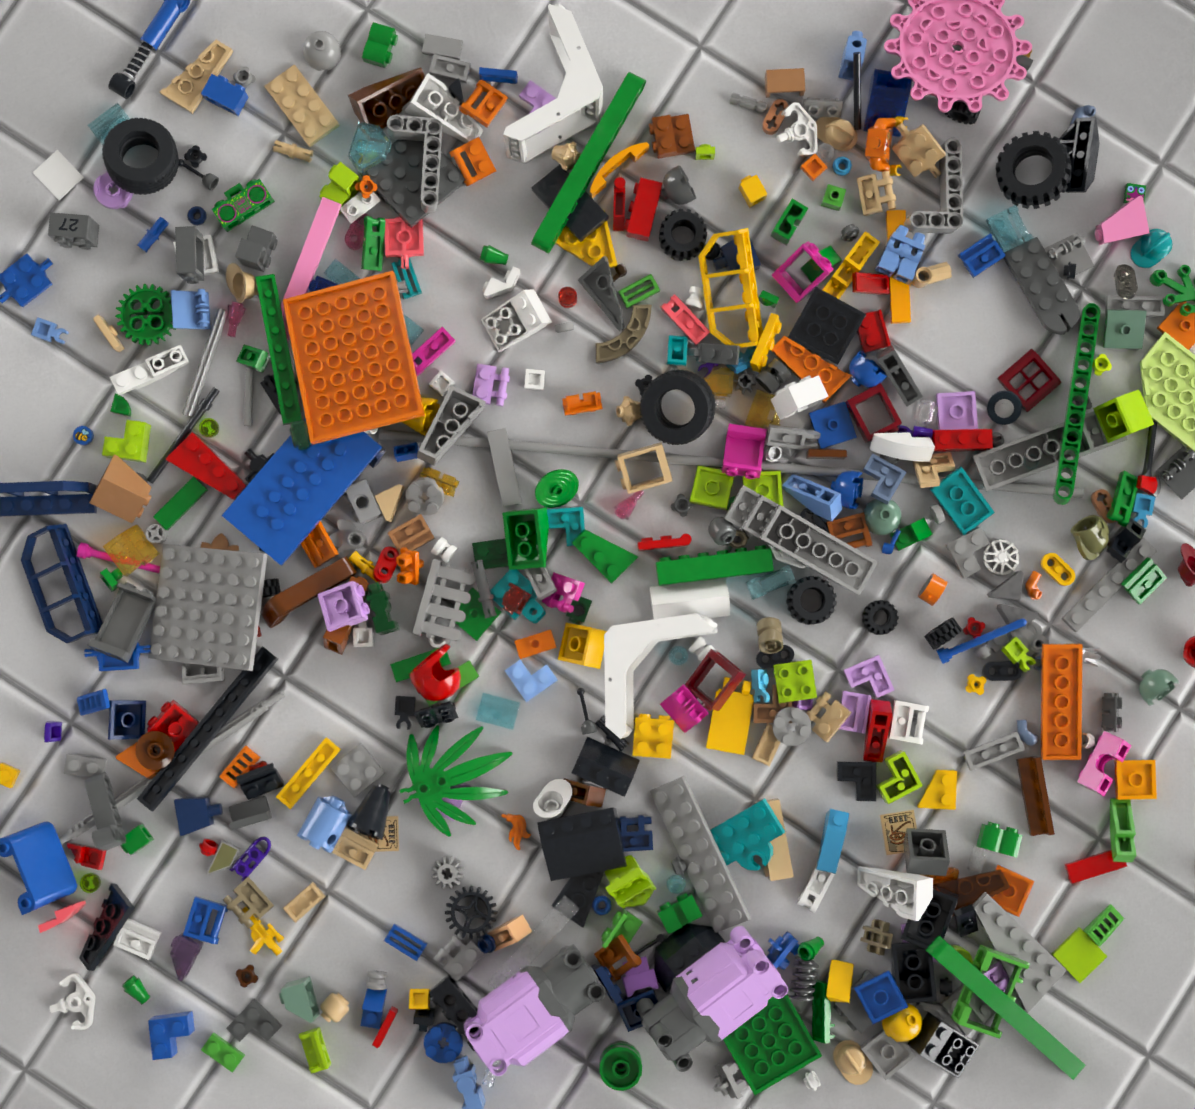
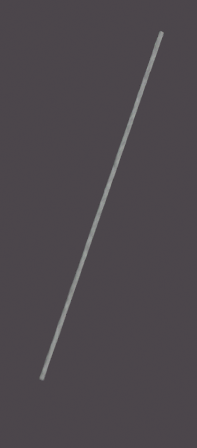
(703, 461)

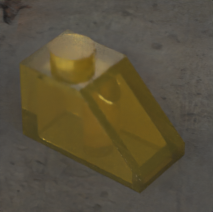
(721, 382)

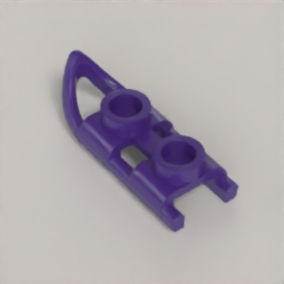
(242, 868)

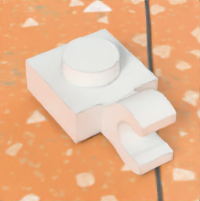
(363, 635)

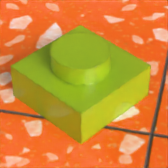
(705, 152)

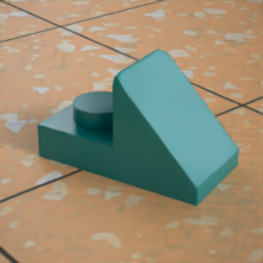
(677, 350)

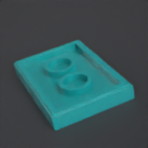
(962, 501)

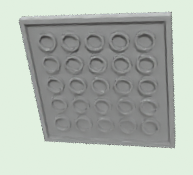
(208, 606)

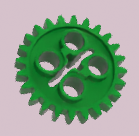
(146, 331)

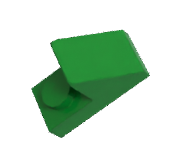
(253, 358)
(912, 533)

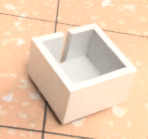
(798, 396)

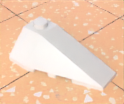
(436, 102)
(902, 891)

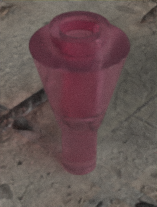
(235, 314)
(626, 507)

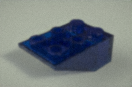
(886, 98)

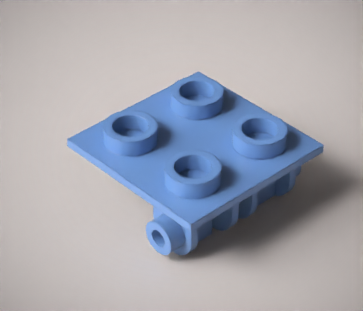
(190, 309)

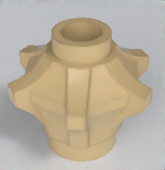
(566, 155)
(629, 410)

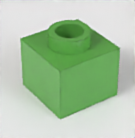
(829, 201)

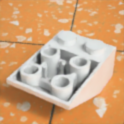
(516, 319)

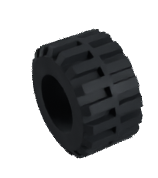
(688, 220)
(827, 595)

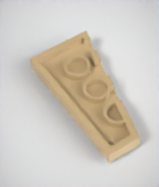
(187, 87)

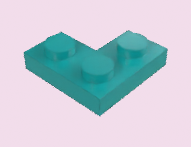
(567, 518)

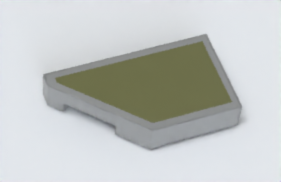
(224, 857)

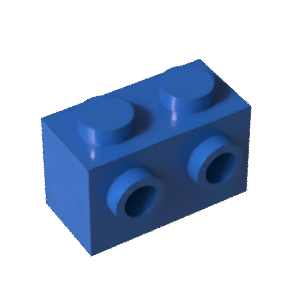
(224, 94)

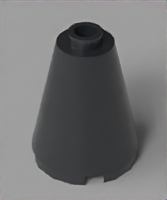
(372, 813)

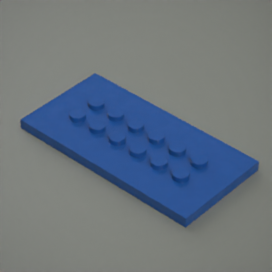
(298, 491)

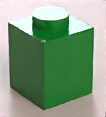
(137, 839)

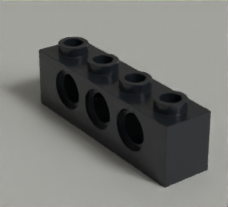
(449, 987)

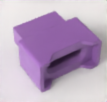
(639, 978)

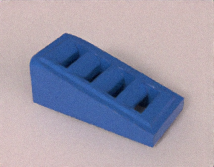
(93, 702)

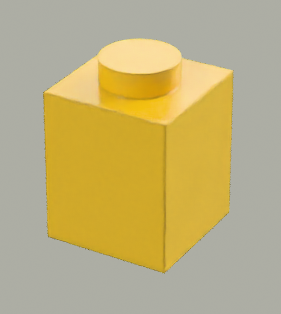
(752, 190)

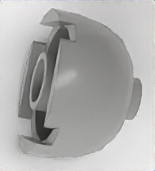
(321, 50)

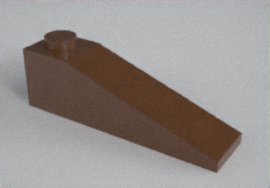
(385, 98)

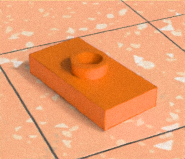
(535, 644)

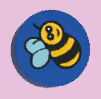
(83, 435)

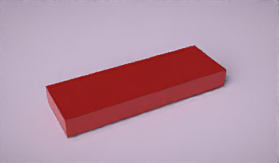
(1092, 866)

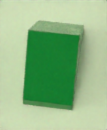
(812, 269)

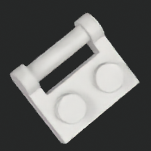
(902, 721)

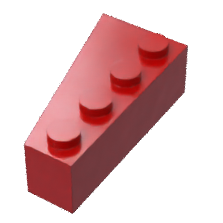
(203, 463)

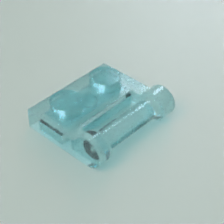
(1004, 231)

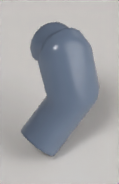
(1083, 112)
(1025, 735)

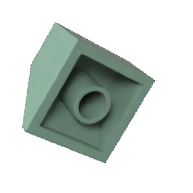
(300, 999)

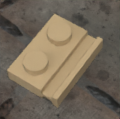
(355, 848)

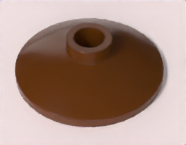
(146, 750)

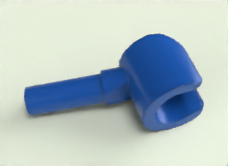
(888, 548)

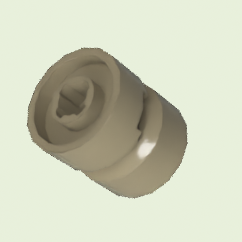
(770, 635)

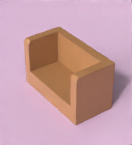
(784, 81)

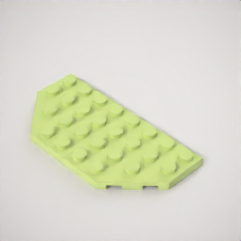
(1170, 388)

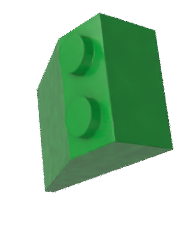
(526, 537)

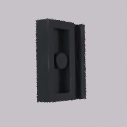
(260, 781)

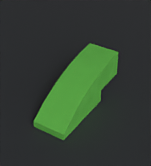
(1122, 831)

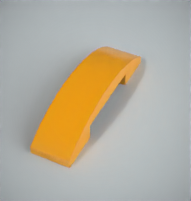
(635, 152)

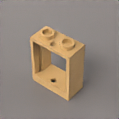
(625, 481)

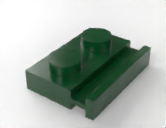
(492, 553)

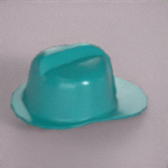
(1151, 248)

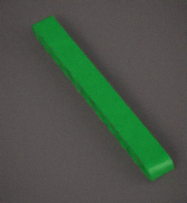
(588, 162)
(1073, 411)
(1005, 1007)

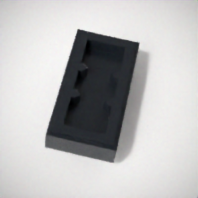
(966, 920)

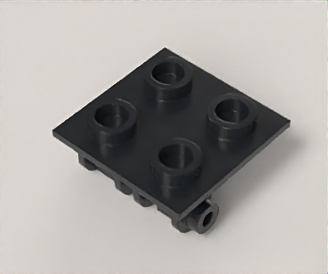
(441, 713)

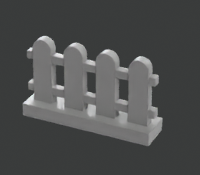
(437, 610)

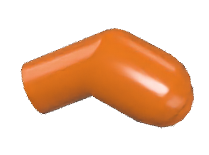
(1031, 586)

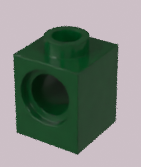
(586, 603)

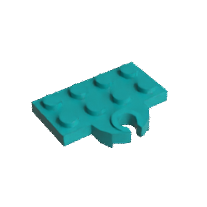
(748, 835)

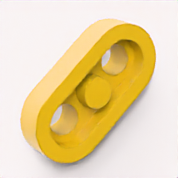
(1059, 566)

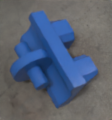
(780, 949)

